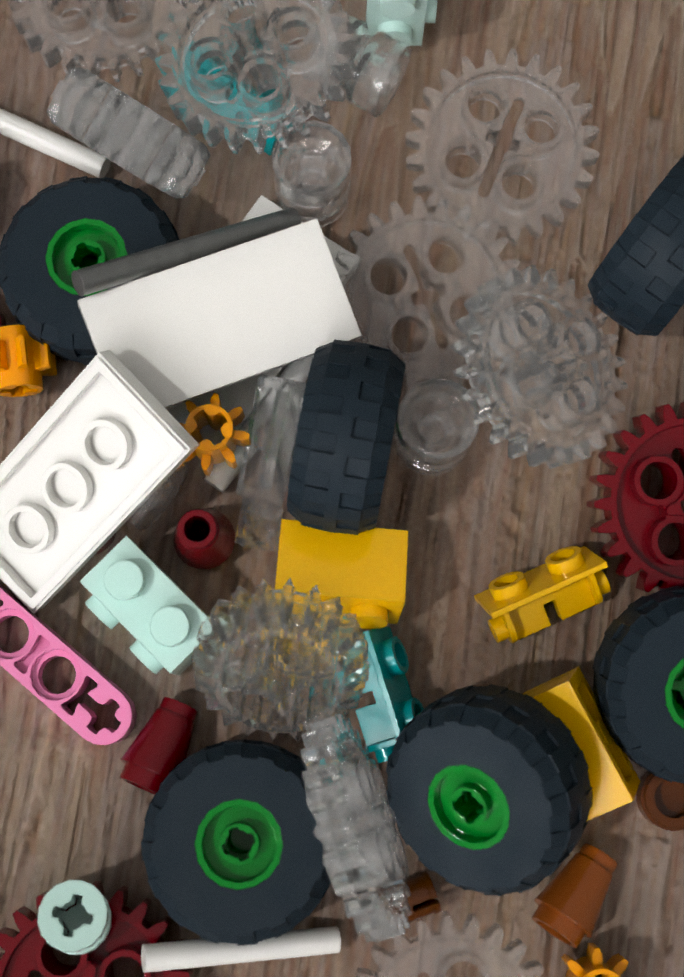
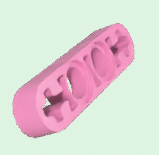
(46, 645)

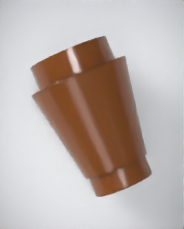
(575, 896)

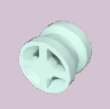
(85, 931)

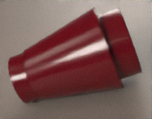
(214, 548)
(159, 745)

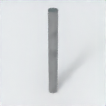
(162, 257)

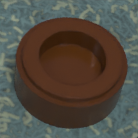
(661, 802)

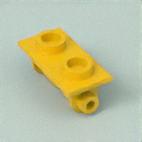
(517, 599)

